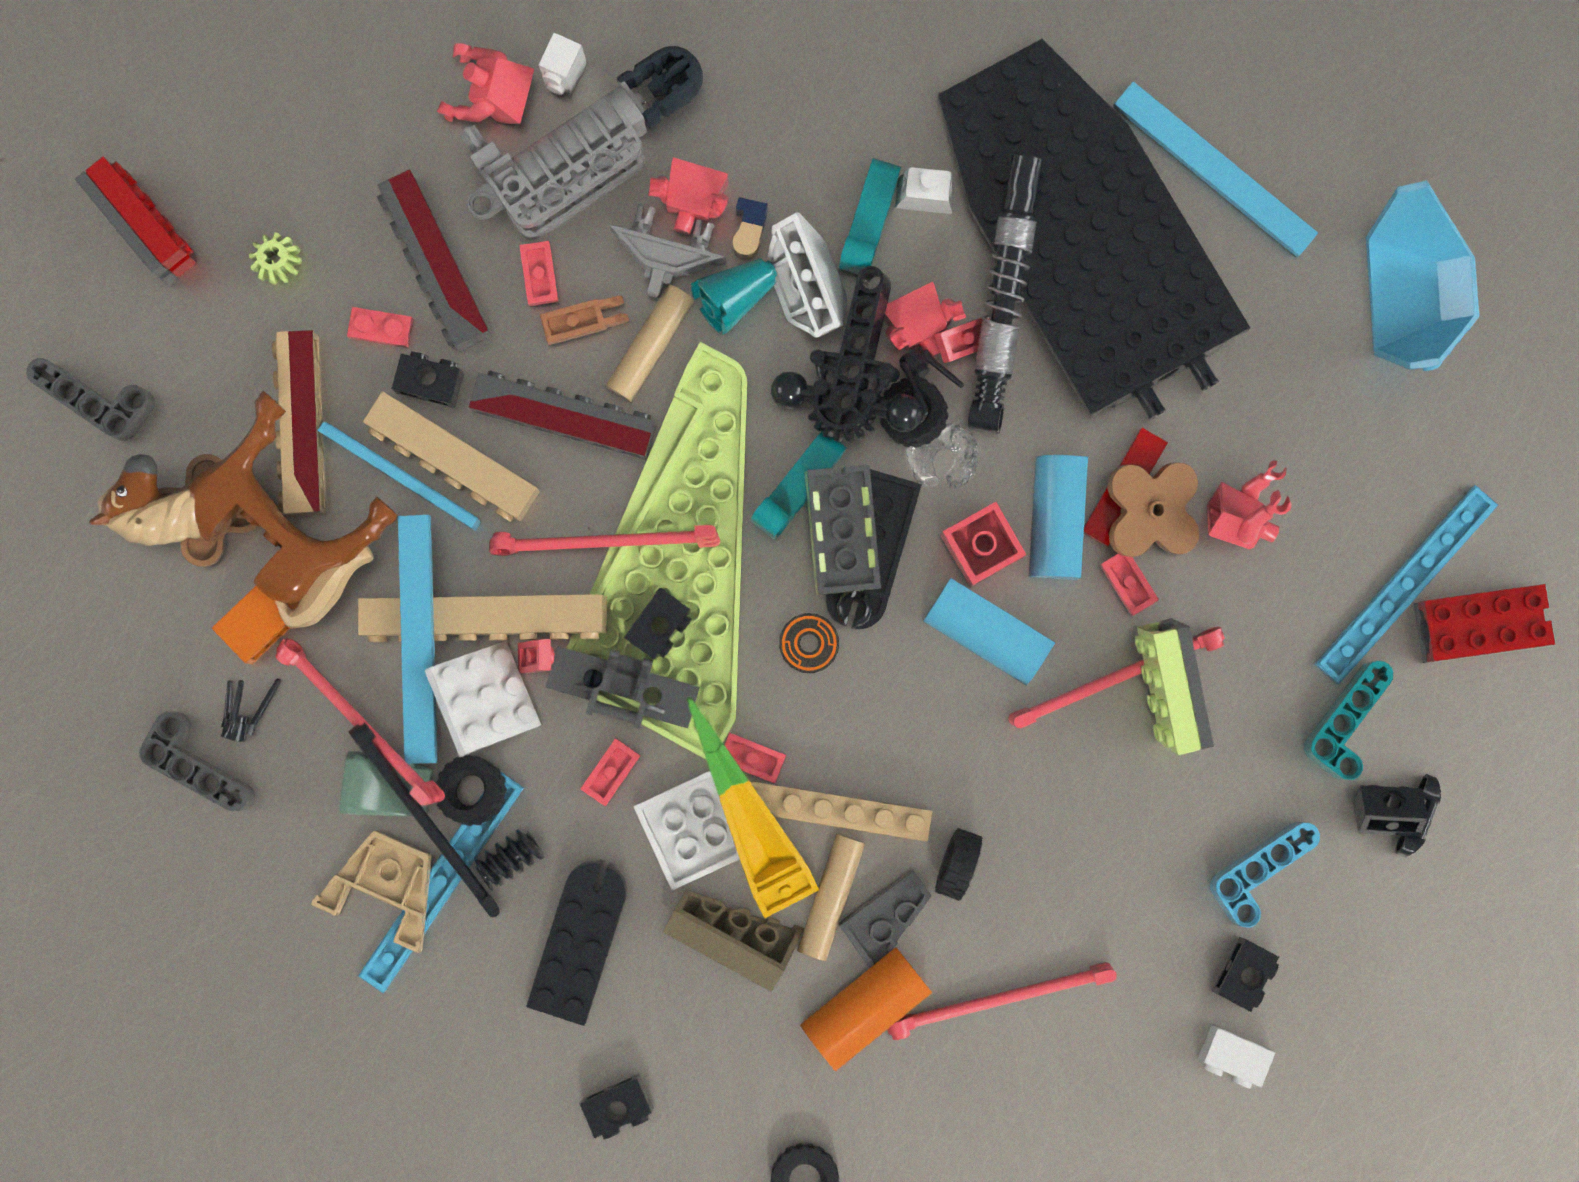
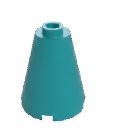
(733, 292)

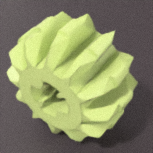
(281, 248)

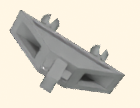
(663, 258)

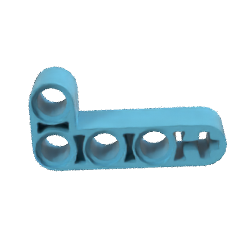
(1266, 868)

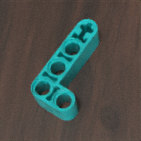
(870, 216)
(790, 495)
(1352, 716)

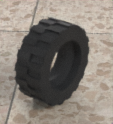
(934, 421)
(493, 790)
(958, 864)
(802, 1155)

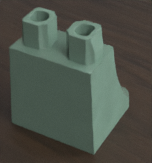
(367, 791)

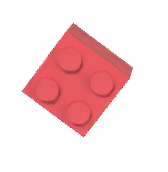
(982, 544)

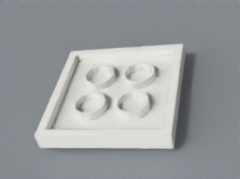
(482, 698)
(688, 830)

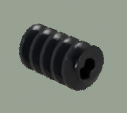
(508, 858)

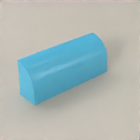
(1058, 517)
(989, 631)

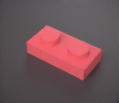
(539, 273)
(380, 327)
(959, 340)
(1129, 583)
(535, 656)
(755, 758)
(610, 772)

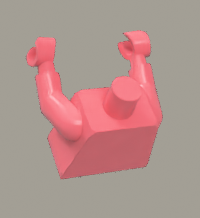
(496, 89)
(691, 193)
(918, 317)
(1240, 516)

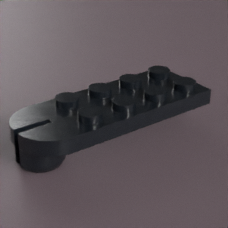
(893, 510)
(578, 943)

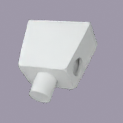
(926, 190)

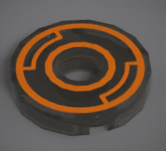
(809, 625)

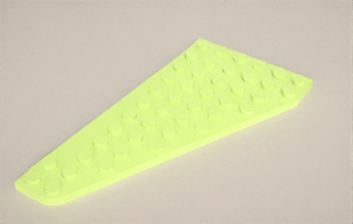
(686, 482)

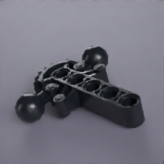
(902, 412)

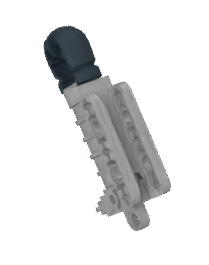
(582, 147)

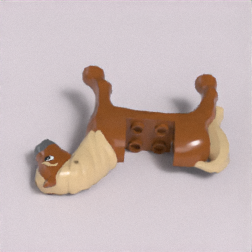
(304, 567)

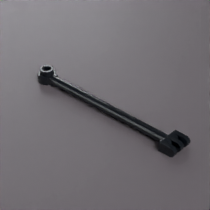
(363, 737)

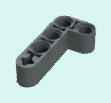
(85, 397)
(199, 768)

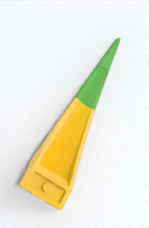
(766, 853)

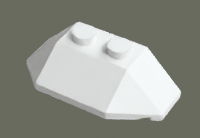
(806, 277)

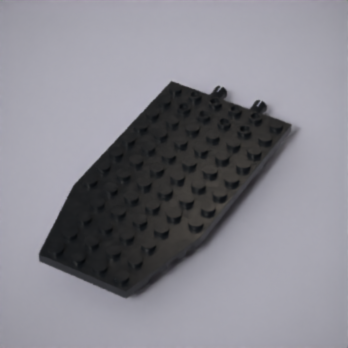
(1112, 257)

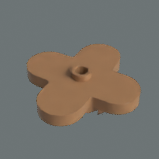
(1138, 494)
(200, 551)

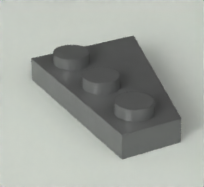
(885, 917)

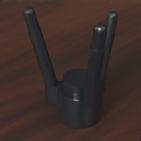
(915, 364)
(234, 724)

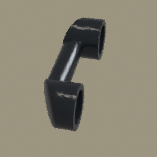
(1432, 794)

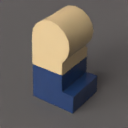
(748, 238)

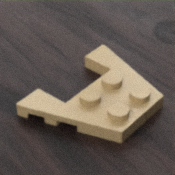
(391, 874)

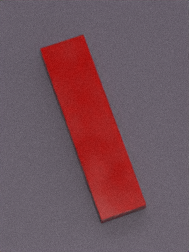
(1144, 453)

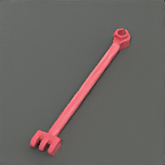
(503, 545)
(1210, 638)
(423, 792)
(1098, 973)

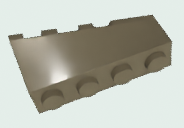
(734, 938)

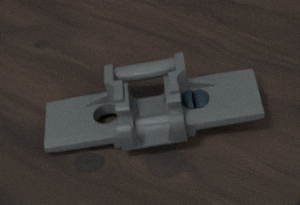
(622, 676)

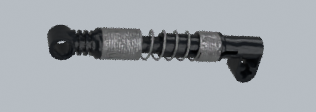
(999, 335)

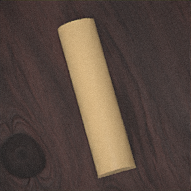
(650, 343)
(831, 897)

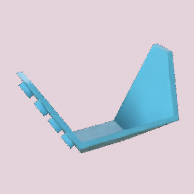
(1419, 280)

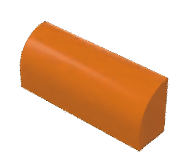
(252, 626)
(865, 1009)

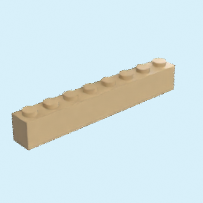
(492, 617)

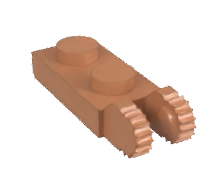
(581, 319)

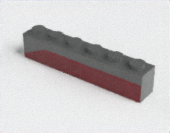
(434, 261)
(562, 415)

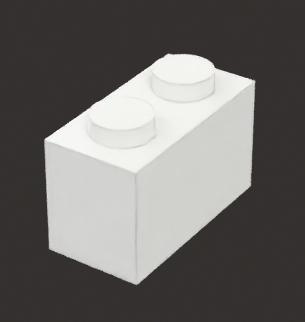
(562, 65)
(1236, 1056)

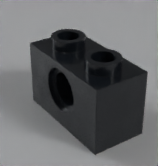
(444, 388)
(660, 606)
(1390, 810)
(1230, 982)
(630, 1093)

